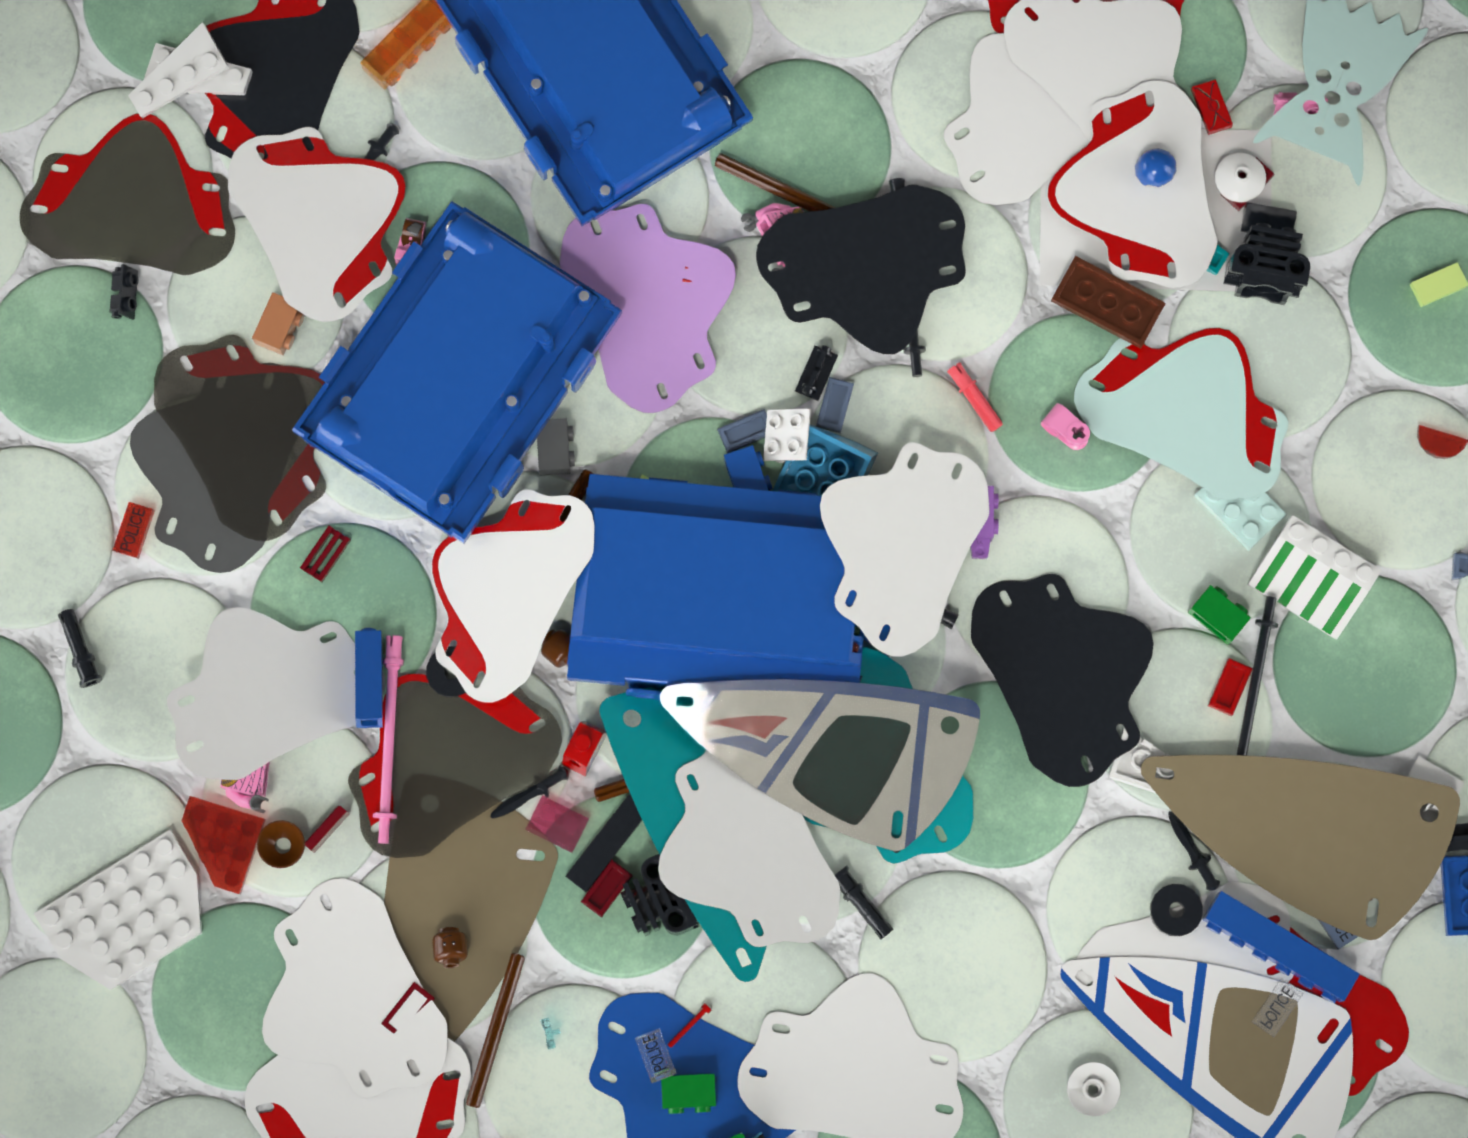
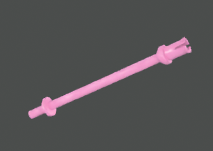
(392, 663)

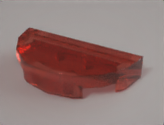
(1439, 444)

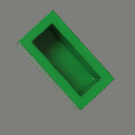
(1220, 614)
(688, 1092)

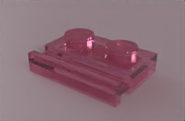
(557, 824)

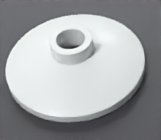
(1233, 186)
(1107, 1089)

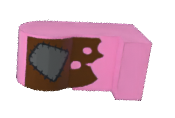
(412, 231)

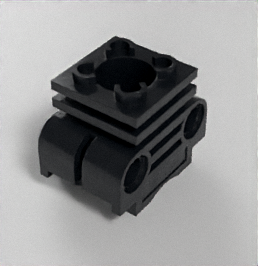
(1268, 265)
(656, 903)

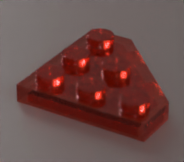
(223, 841)

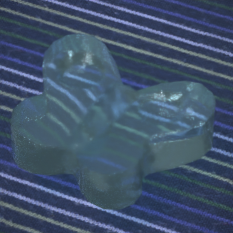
(549, 1033)

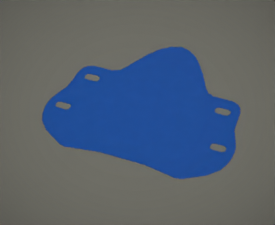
(700, 1051)

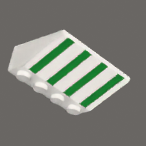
(1314, 577)

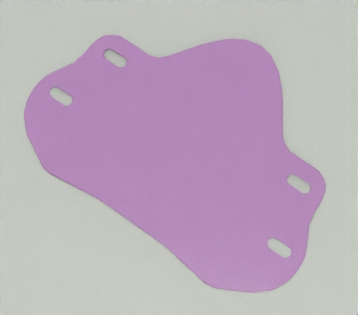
(661, 315)

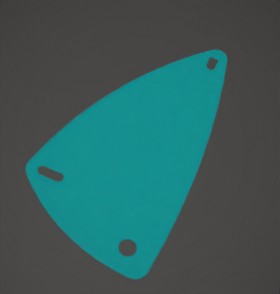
(649, 762)

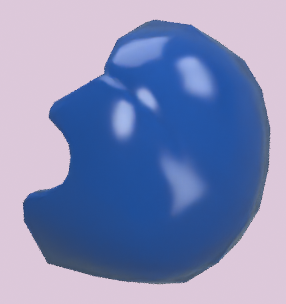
(1155, 167)

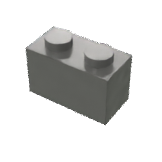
(553, 448)

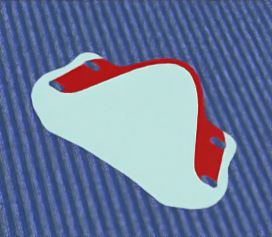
(1187, 411)

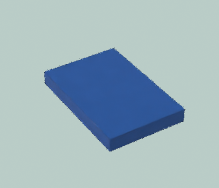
(1455, 894)

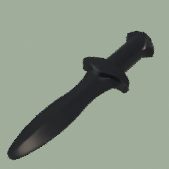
(377, 148)
(539, 789)
(1198, 860)

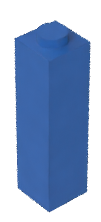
(368, 678)

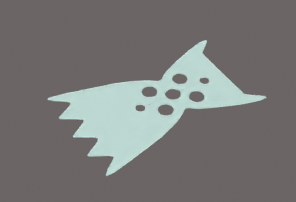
(1374, 59)

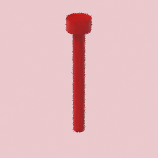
(705, 1009)

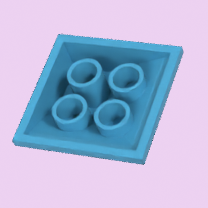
(828, 461)

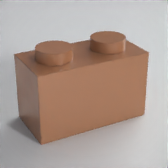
(277, 325)

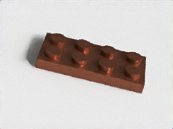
(1108, 302)

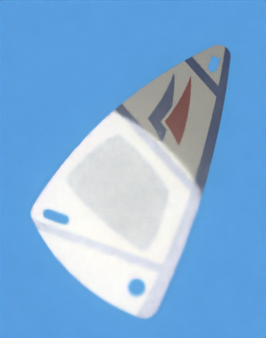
(836, 748)

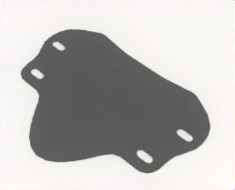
(186, 499)

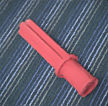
(975, 397)

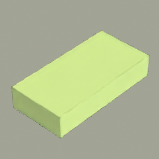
(1439, 284)

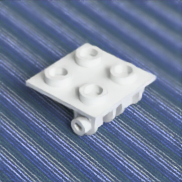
(786, 435)
(1429, 772)

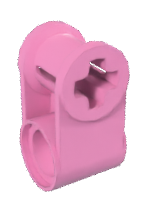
(1064, 425)

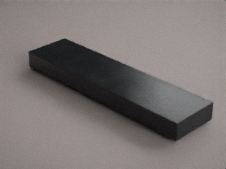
(605, 845)

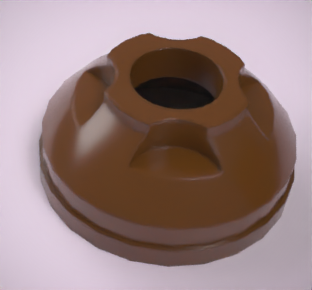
(267, 844)

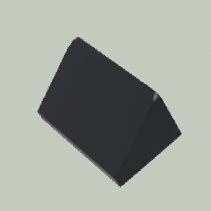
(1274, 216)

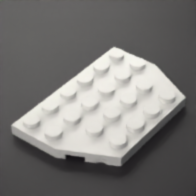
(127, 913)

